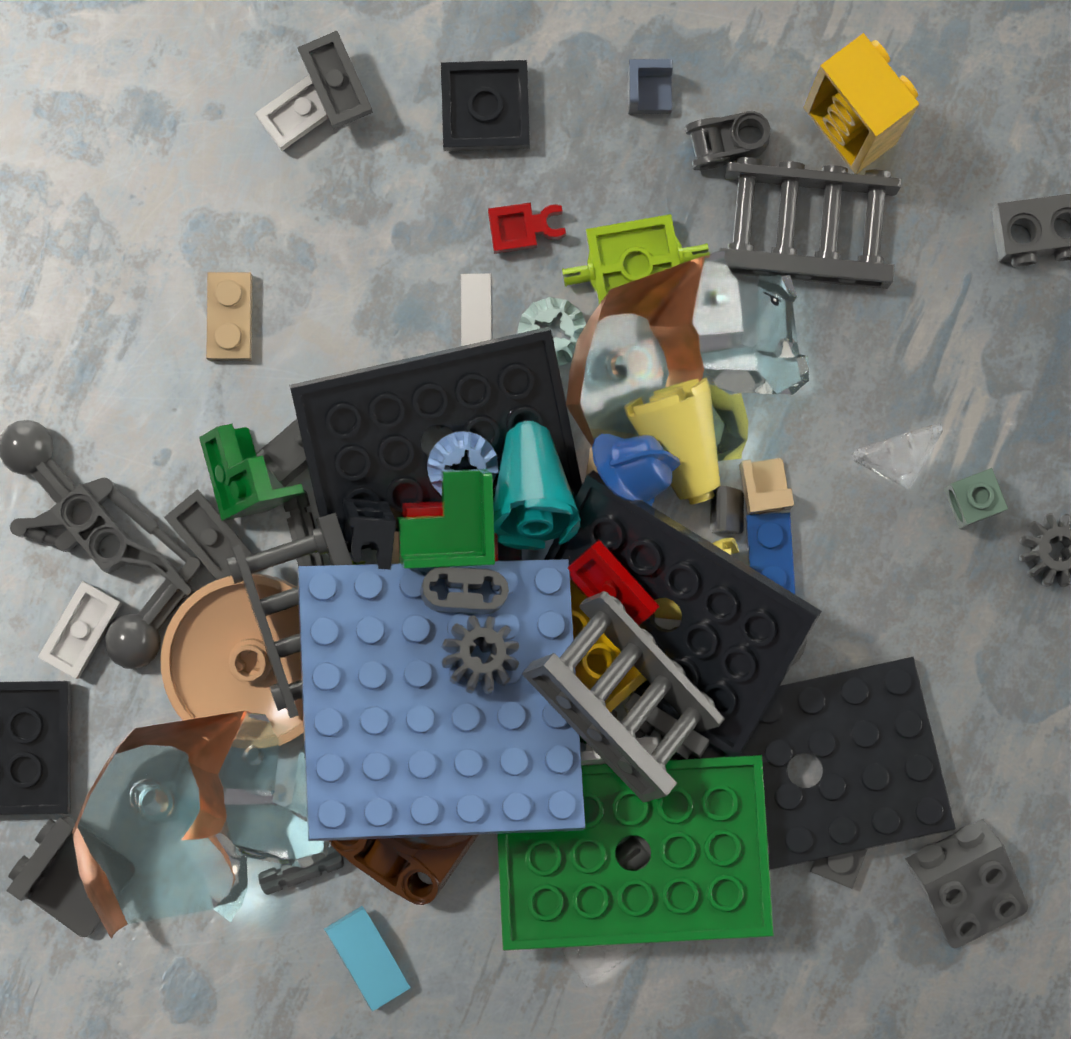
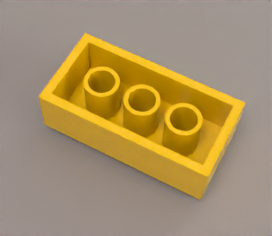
(861, 102)

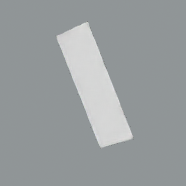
(475, 308)

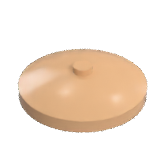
(218, 659)

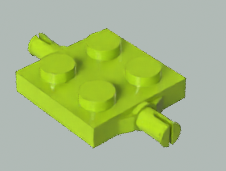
(630, 252)

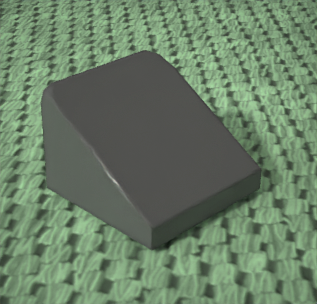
(727, 511)

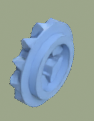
(451, 450)

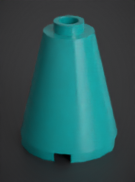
(532, 491)

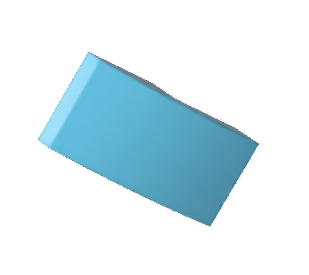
(367, 958)

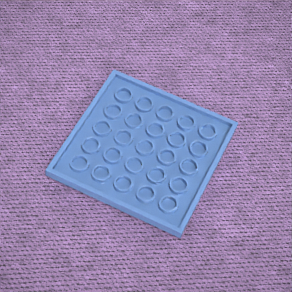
(405, 747)

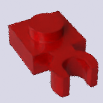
(516, 228)

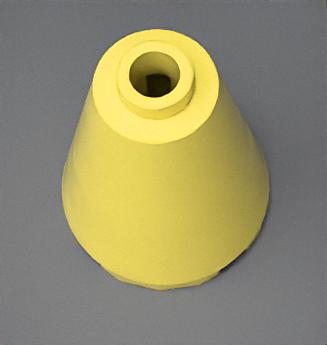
(684, 426)

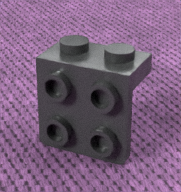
(54, 880)
(969, 883)

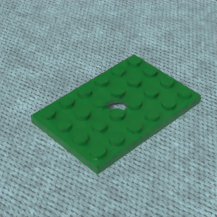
(702, 876)

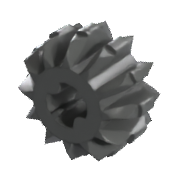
(1041, 548)
(472, 667)

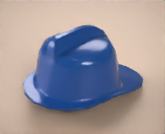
(634, 466)

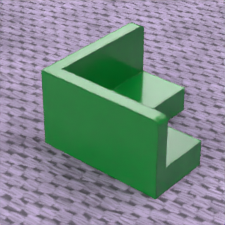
(239, 475)
(464, 531)

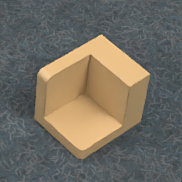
(765, 486)

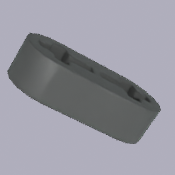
(463, 601)

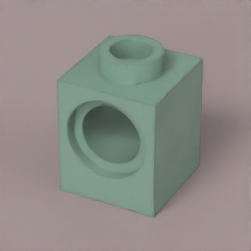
(975, 498)

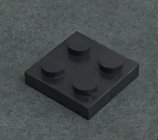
(485, 105)

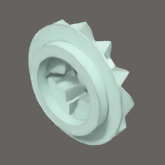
(571, 324)

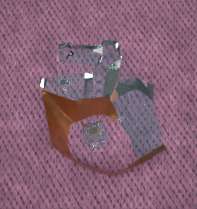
(679, 330)
(188, 819)

